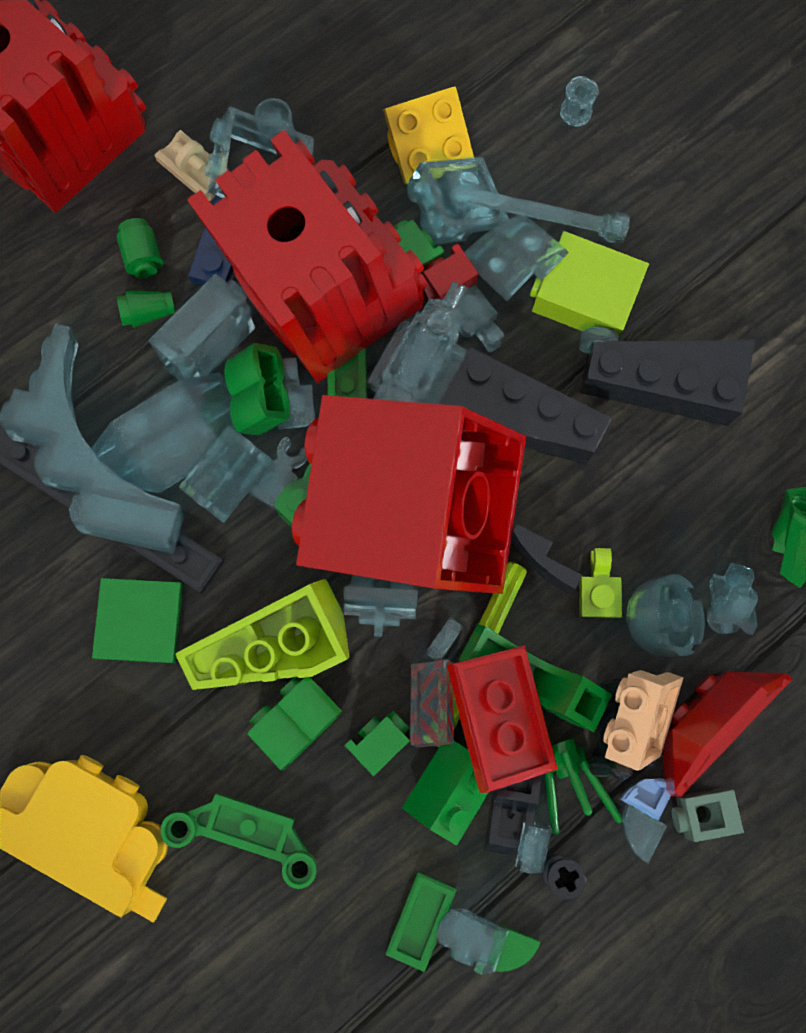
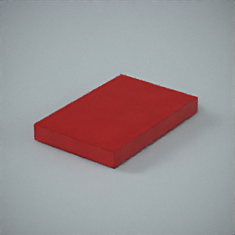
(502, 718)

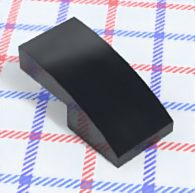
(534, 549)

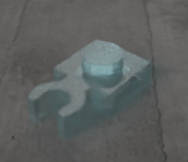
(278, 474)

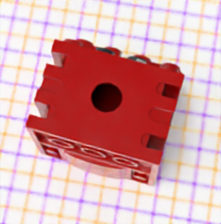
(59, 104)
(312, 254)

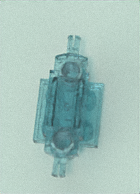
(422, 353)

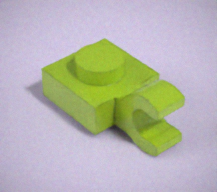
(600, 594)

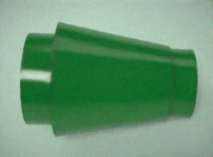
(144, 306)

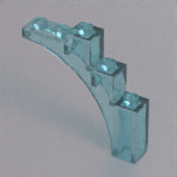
(106, 503)

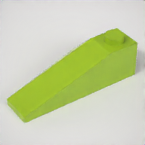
(278, 642)

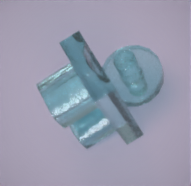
(733, 601)
(379, 605)

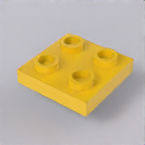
(427, 131)

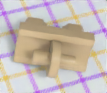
(187, 162)

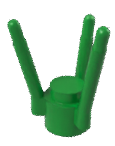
(568, 761)

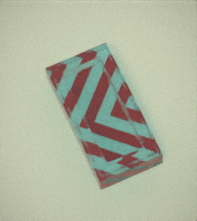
(431, 704)

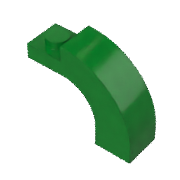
(559, 691)

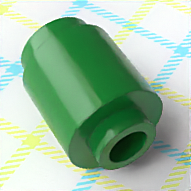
(139, 248)

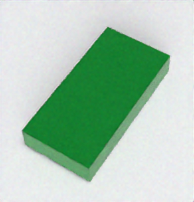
(419, 920)

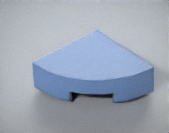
(648, 796)

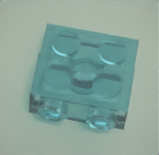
(441, 214)

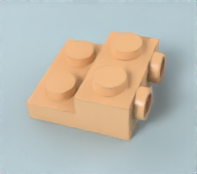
(642, 718)

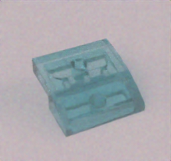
(513, 254)

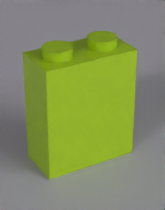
(589, 286)

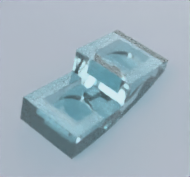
(533, 847)

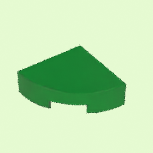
(517, 950)

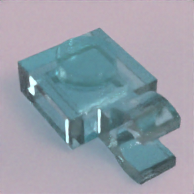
(479, 319)
(300, 397)

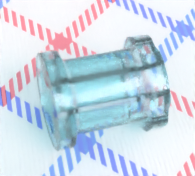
(584, 99)

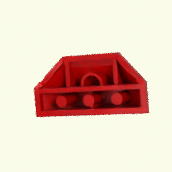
(713, 721)

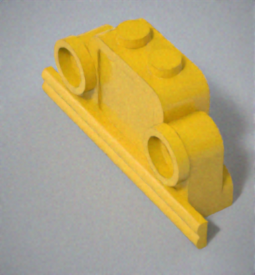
(84, 832)

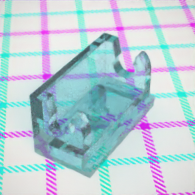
(226, 474)

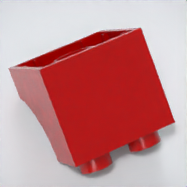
(409, 494)

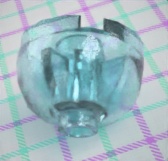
(665, 617)

